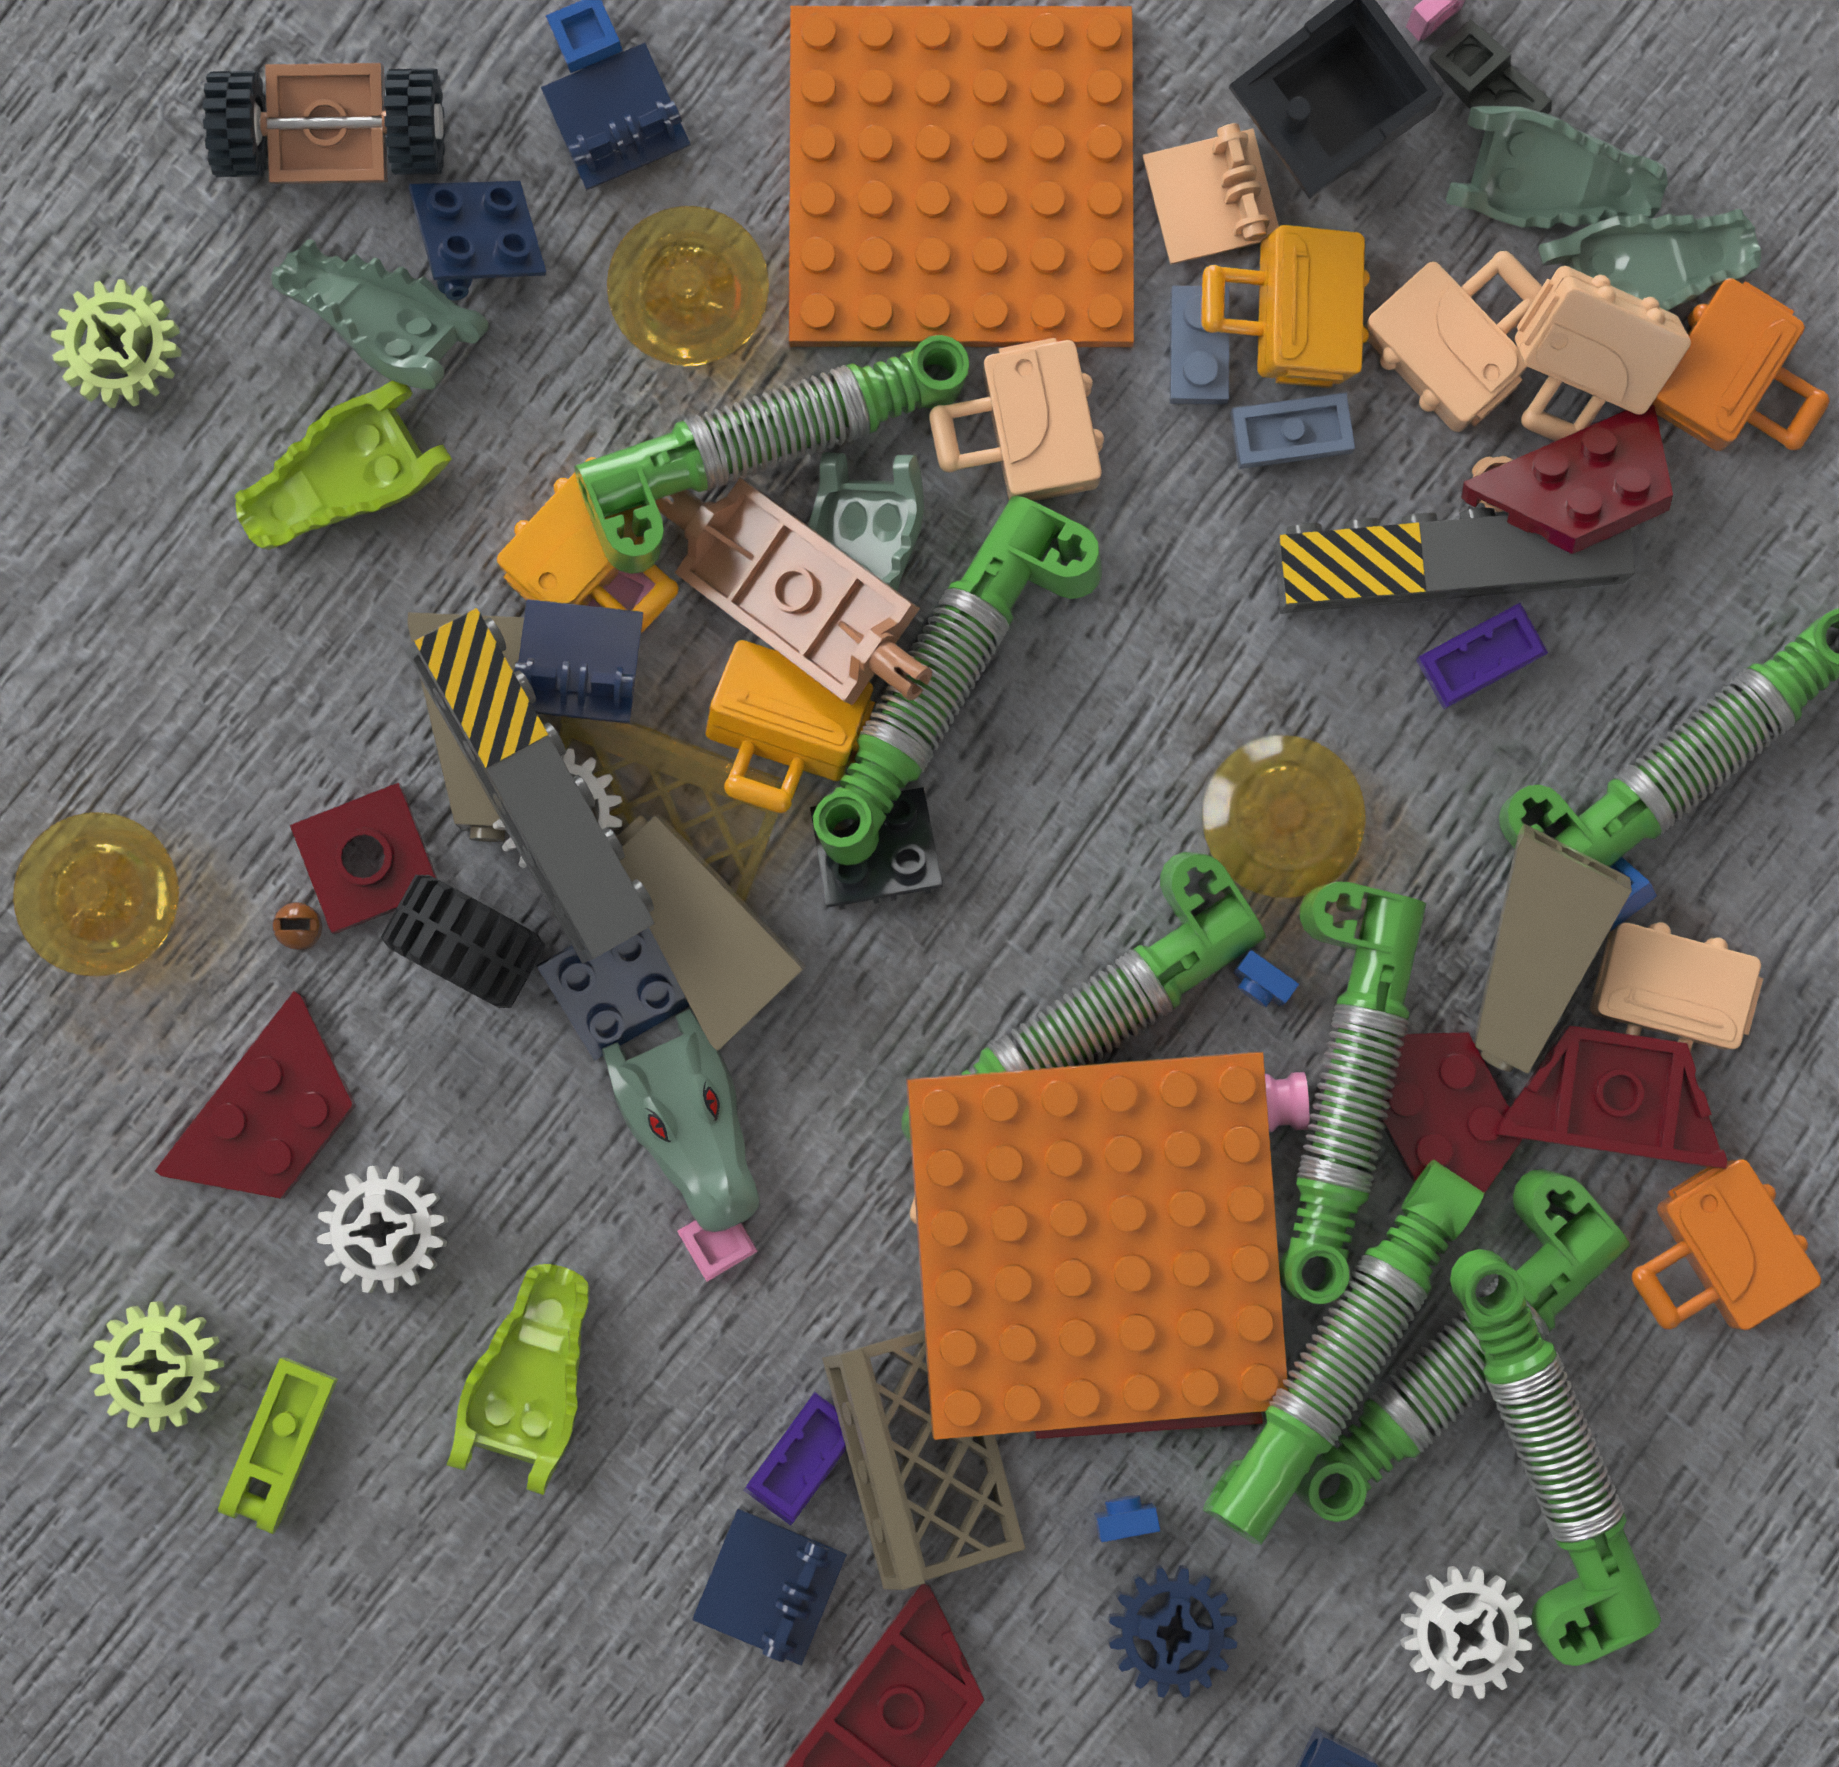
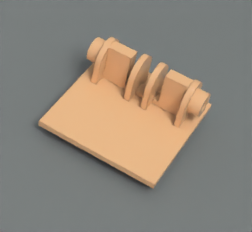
(1211, 195)

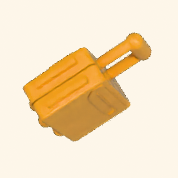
(1307, 305)
(563, 561)
(784, 716)

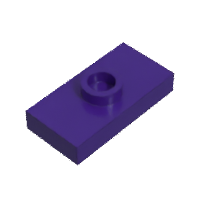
(1481, 656)
(799, 1461)

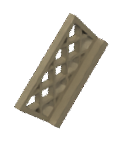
(882, 1481)

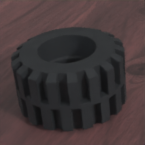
(463, 941)

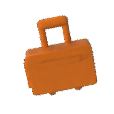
(1731, 362)
(1735, 1247)

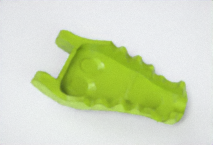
(344, 467)
(525, 1384)

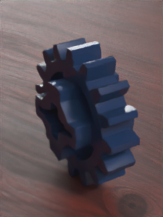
(1198, 1636)

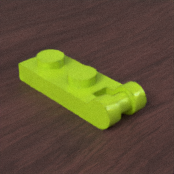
(278, 1443)

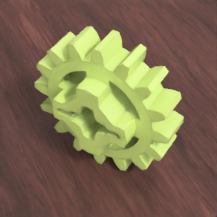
(97, 355)
(154, 1390)

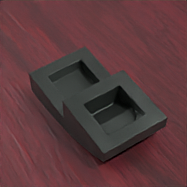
(1482, 72)

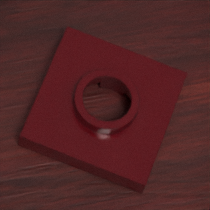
(321, 842)

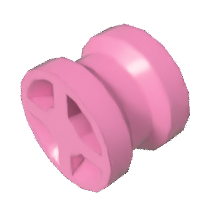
(1288, 1101)

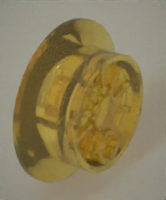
(688, 285)
(1283, 816)
(96, 894)

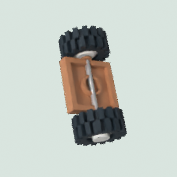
(324, 123)

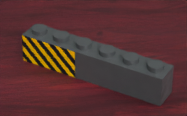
(1433, 561)
(530, 784)

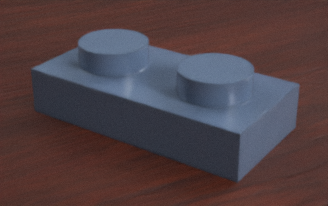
(1196, 357)
(1292, 430)

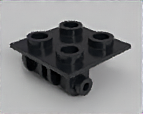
(900, 865)

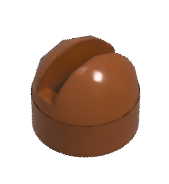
(297, 938)

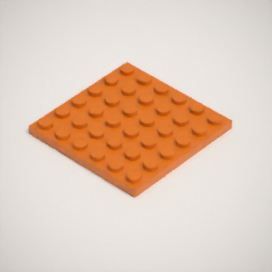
(961, 175)
(1097, 1244)

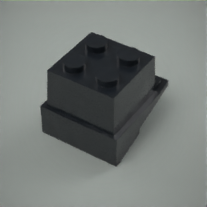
(1337, 92)

